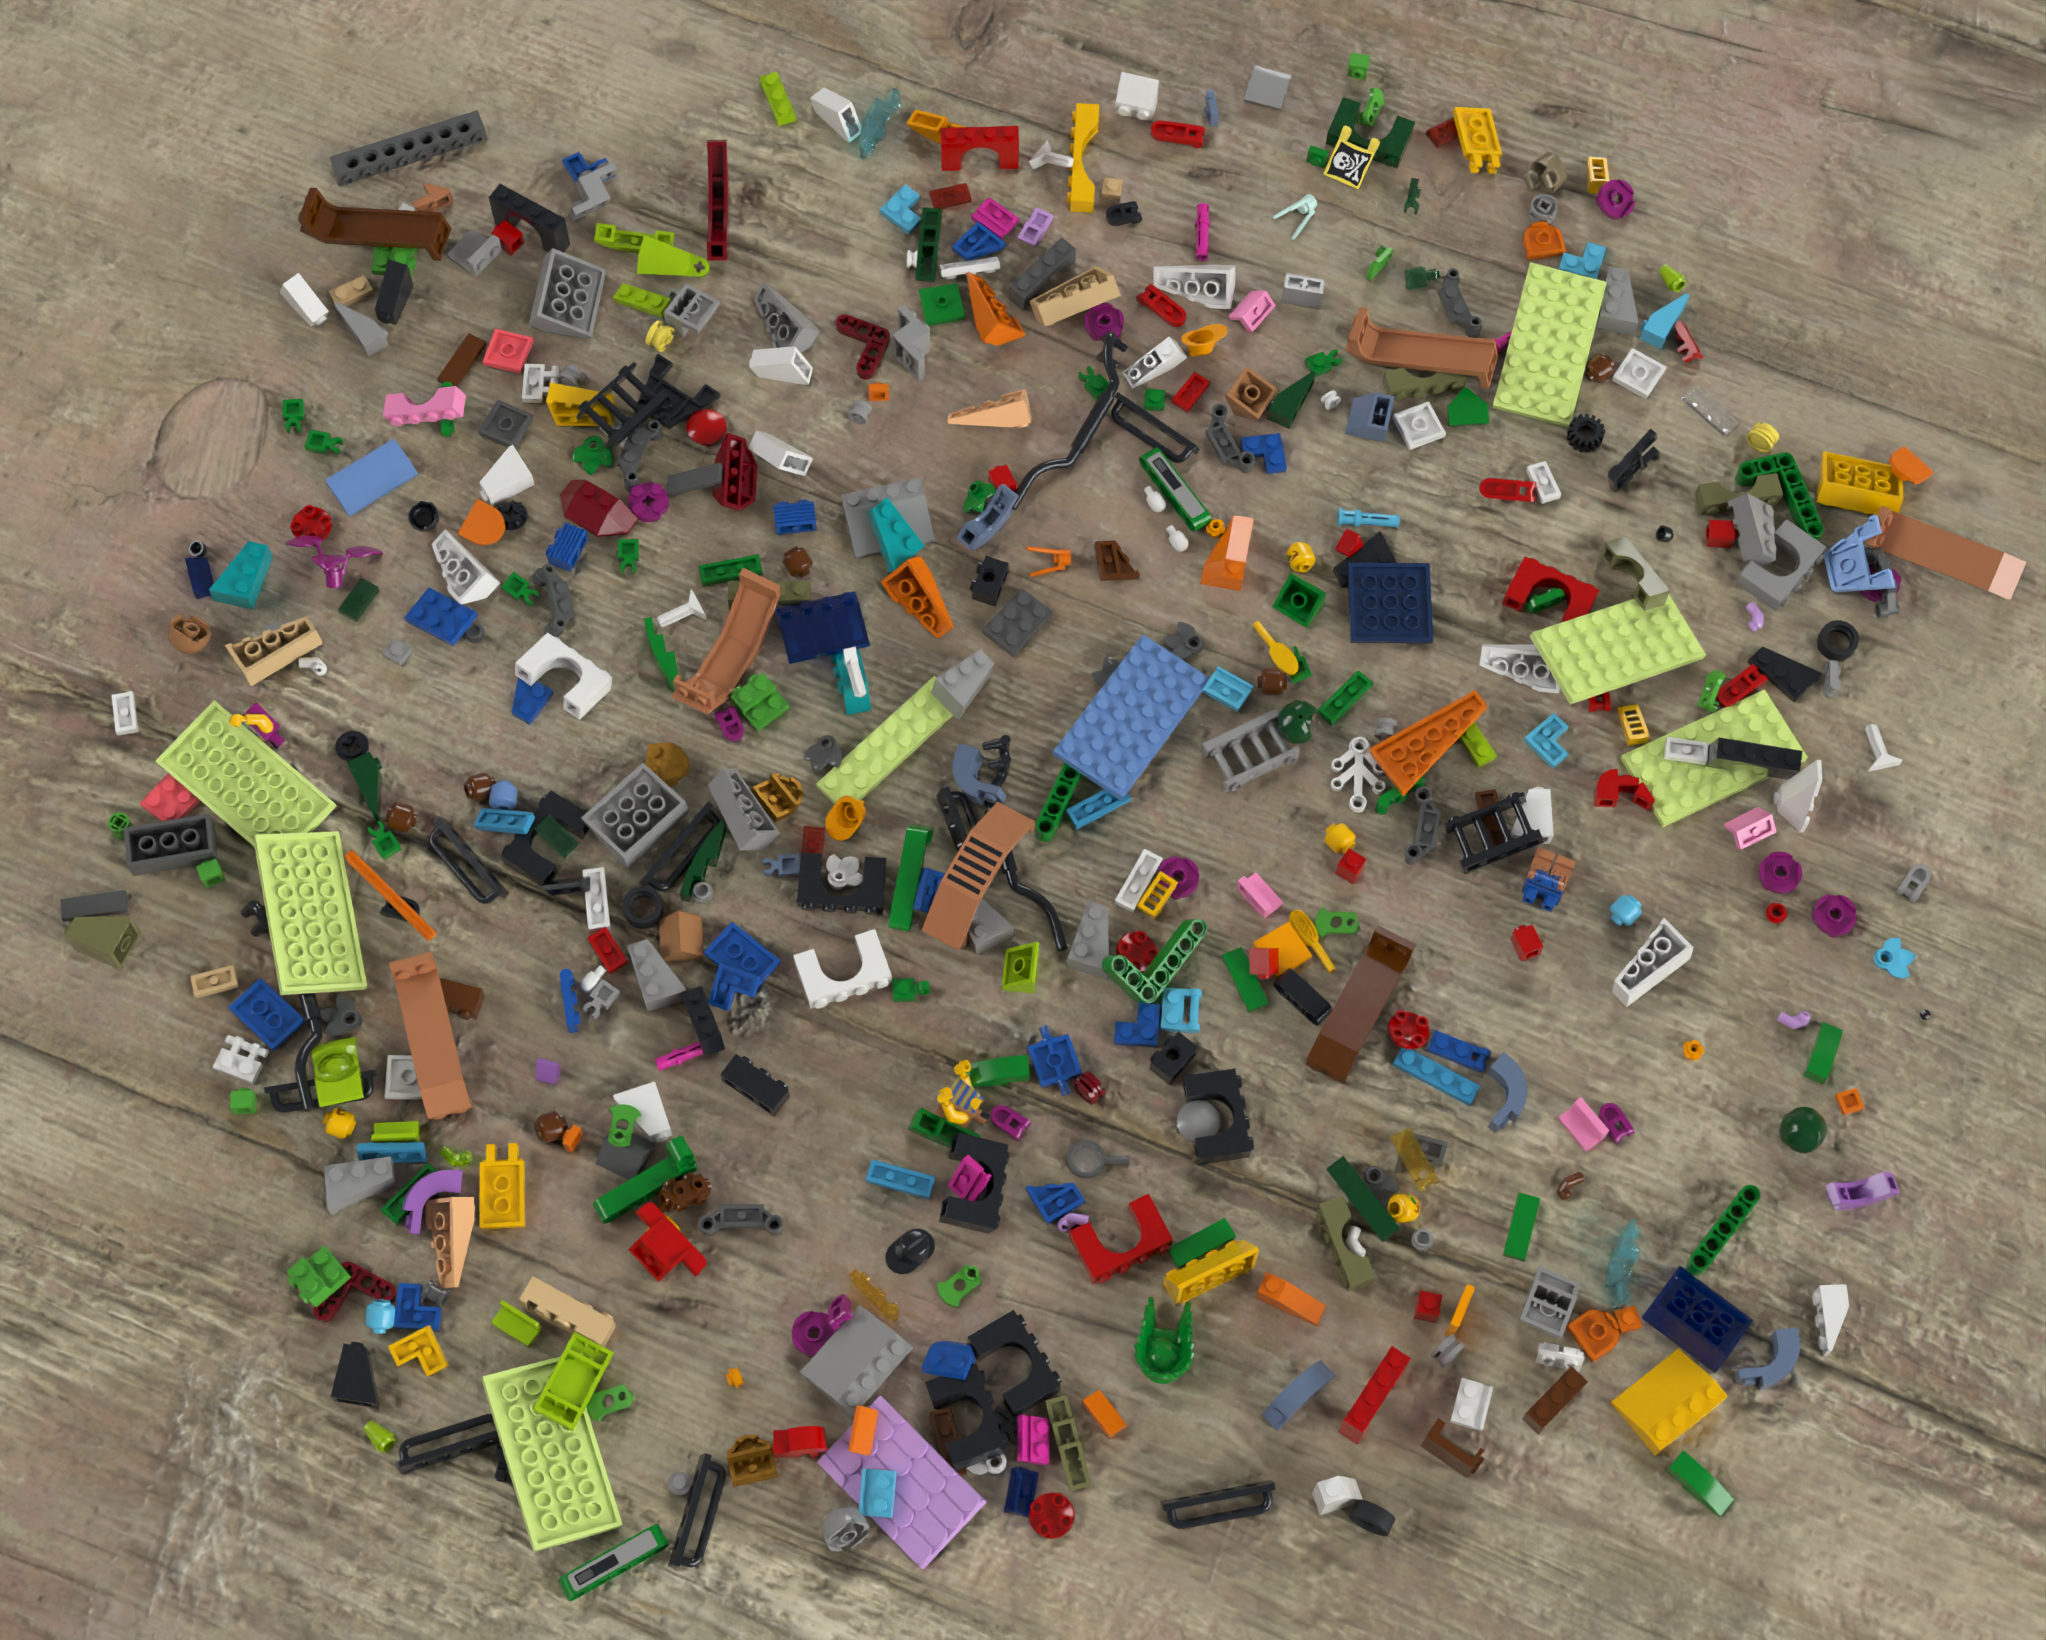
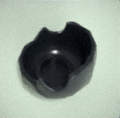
(423, 516)

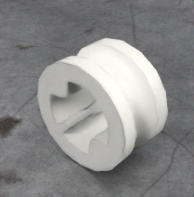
(912, 259)
(1330, 400)

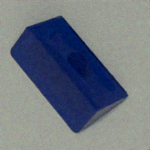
(200, 576)
(1021, 1491)

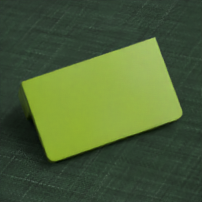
(396, 1132)
(516, 1324)

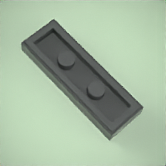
(694, 479)
(94, 905)

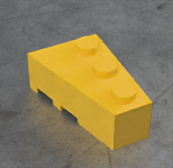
(564, 404)

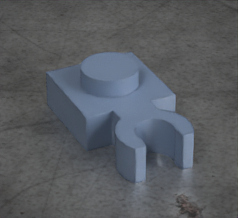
(1211, 111)
(787, 865)

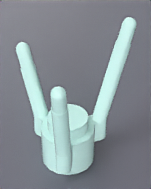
(1304, 205)

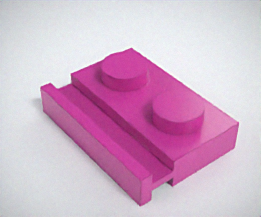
(995, 218)
(969, 1179)
(1033, 1440)

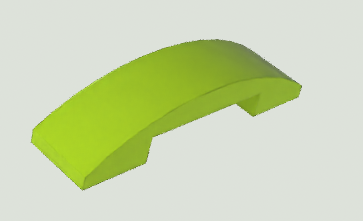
(627, 240)

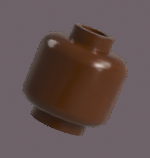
(1599, 368)
(797, 562)
(1272, 681)
(478, 787)
(400, 817)
(550, 1127)

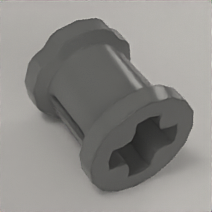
(435, 1293)

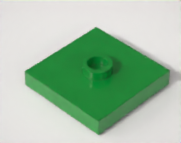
(941, 304)

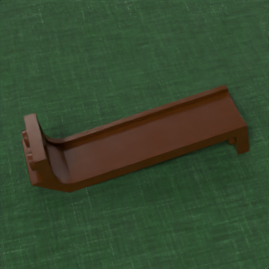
(373, 226)
(1360, 1004)

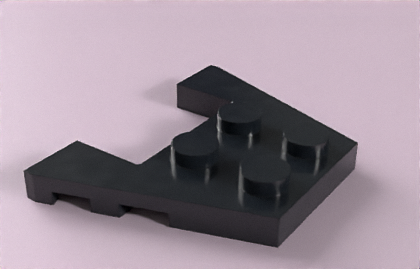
(678, 404)
(1633, 461)

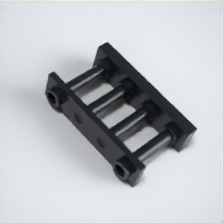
(628, 424)
(1490, 852)

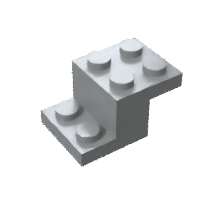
(592, 190)
(688, 310)
(911, 342)
(1549, 1302)

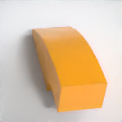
(929, 124)

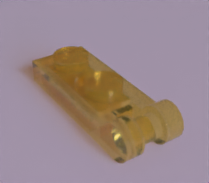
(1414, 1159)
(875, 1296)

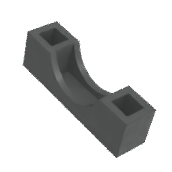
(1029, 284)

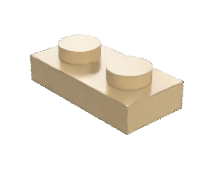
(351, 291)
(214, 981)

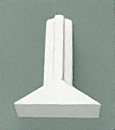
(1045, 156)
(683, 611)
(854, 672)
(1883, 760)

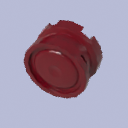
(1089, 1087)

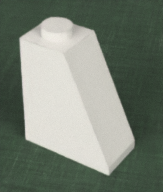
(837, 113)
(304, 300)
(781, 364)
(780, 453)
(505, 478)
(1538, 812)
(648, 1102)
(1335, 1494)

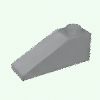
(364, 329)

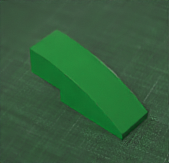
(1823, 1053)
(999, 1071)
(936, 1128)
(1700, 1483)

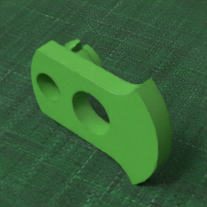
(1370, 115)
(1384, 255)
(1707, 698)
(1324, 919)
(622, 1113)
(949, 1294)
(596, 1406)

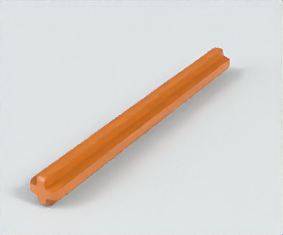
(390, 895)

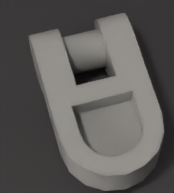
(1831, 682)
(1917, 876)

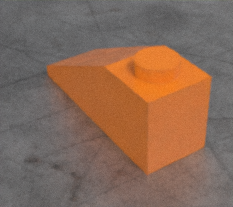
(1289, 1299)

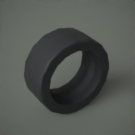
(1841, 627)
(638, 892)
(1372, 1517)

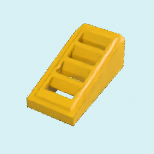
(1596, 175)
(1634, 739)
(1151, 891)

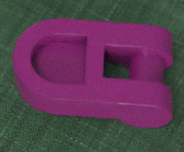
(733, 729)
(1610, 1115)
(1003, 1116)
(839, 1311)

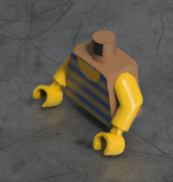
(960, 1101)

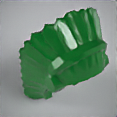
(1164, 1352)

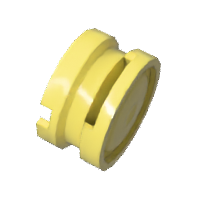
(659, 336)
(1762, 437)

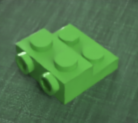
(401, 255)
(758, 701)
(317, 1276)

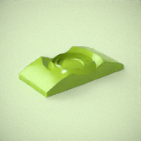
(337, 1072)
(573, 1381)

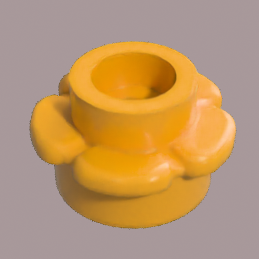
(1215, 533)
(1693, 1055)
(734, 1377)

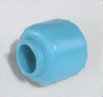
(1625, 910)
(380, 1315)

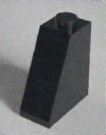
(393, 292)
(355, 1377)

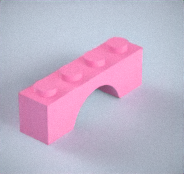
(445, 404)

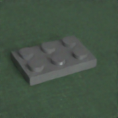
(1017, 622)

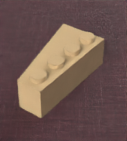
(1075, 296)
(274, 649)
(566, 1312)

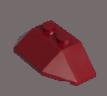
(738, 475)
(596, 509)

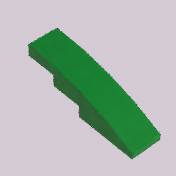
(665, 660)

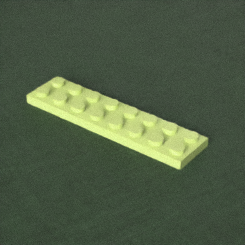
(886, 746)

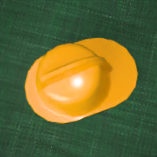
(1203, 339)
(845, 818)

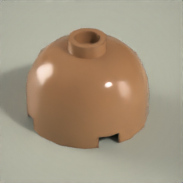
(189, 634)

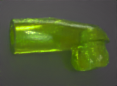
(458, 1159)

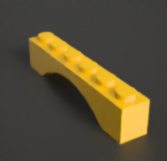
(1082, 189)

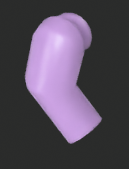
(1757, 616)
(1796, 1021)
(1070, 1220)

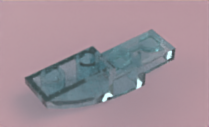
(874, 122)
(1623, 1256)

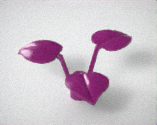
(329, 562)

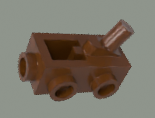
(683, 1193)

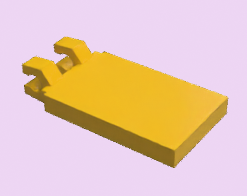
(1478, 138)
(502, 1189)

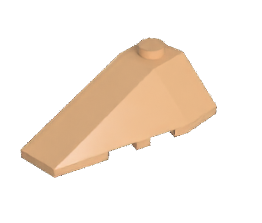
(1009, 411)
(451, 1229)

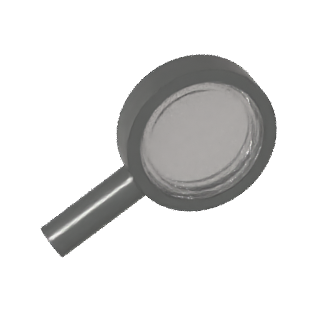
(1087, 1159)

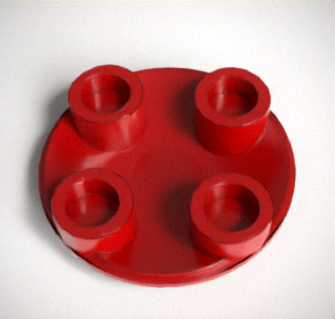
(706, 427)
(312, 522)
(1137, 949)
(1408, 1030)
(1051, 1515)

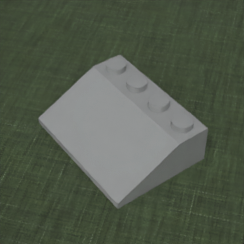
(567, 295)
(906, 497)
(635, 815)
(856, 1360)

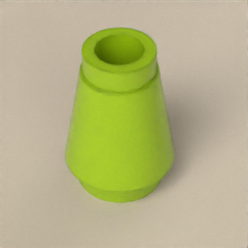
(1672, 278)
(380, 1437)

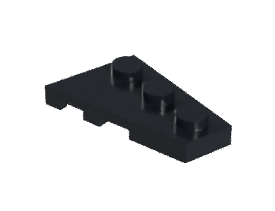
(1373, 551)
(1784, 673)

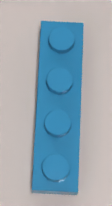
(1436, 1075)

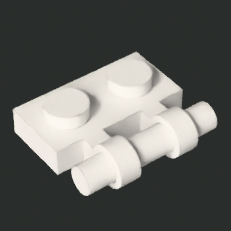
(534, 380)
(239, 1066)

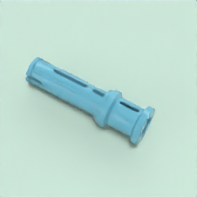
(1357, 517)

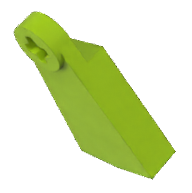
(664, 259)

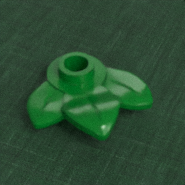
(593, 457)
(977, 494)

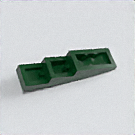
(928, 244)
(706, 856)
(1363, 1198)

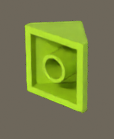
(1020, 968)

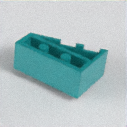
(893, 534)
(243, 577)
(852, 704)

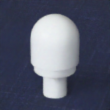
(1155, 500)
(1177, 539)
(592, 979)

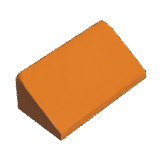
(1104, 1414)
(863, 1430)

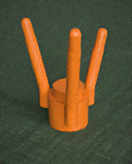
(1060, 556)

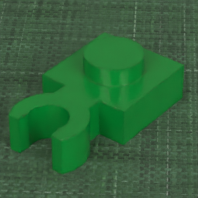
(1322, 364)
(1094, 384)
(292, 412)
(321, 441)
(628, 553)
(518, 587)
(1303, 668)
(385, 842)

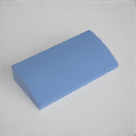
(371, 477)

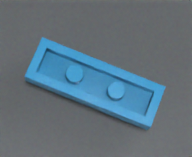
(1094, 808)
(504, 821)
(400, 1152)
(900, 1179)

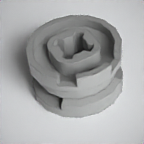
(1543, 208)
(572, 377)
(1448, 1350)

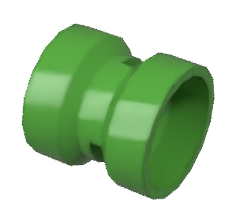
(122, 821)

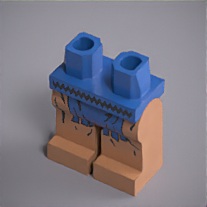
(1545, 886)

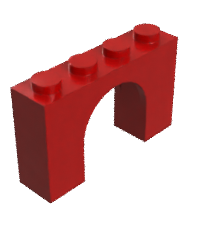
(961, 139)
(1534, 575)
(1103, 1263)
(1374, 1394)

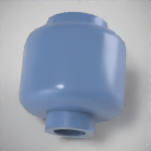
(503, 796)

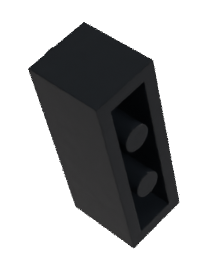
(703, 1021)
(755, 1084)

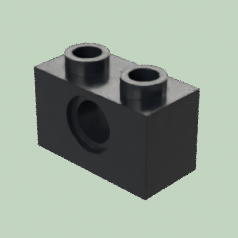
(989, 591)
(1170, 1069)

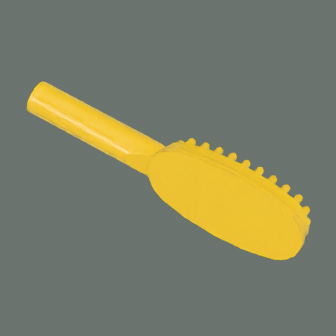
(1279, 652)
(1309, 936)

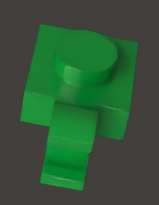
(905, 989)

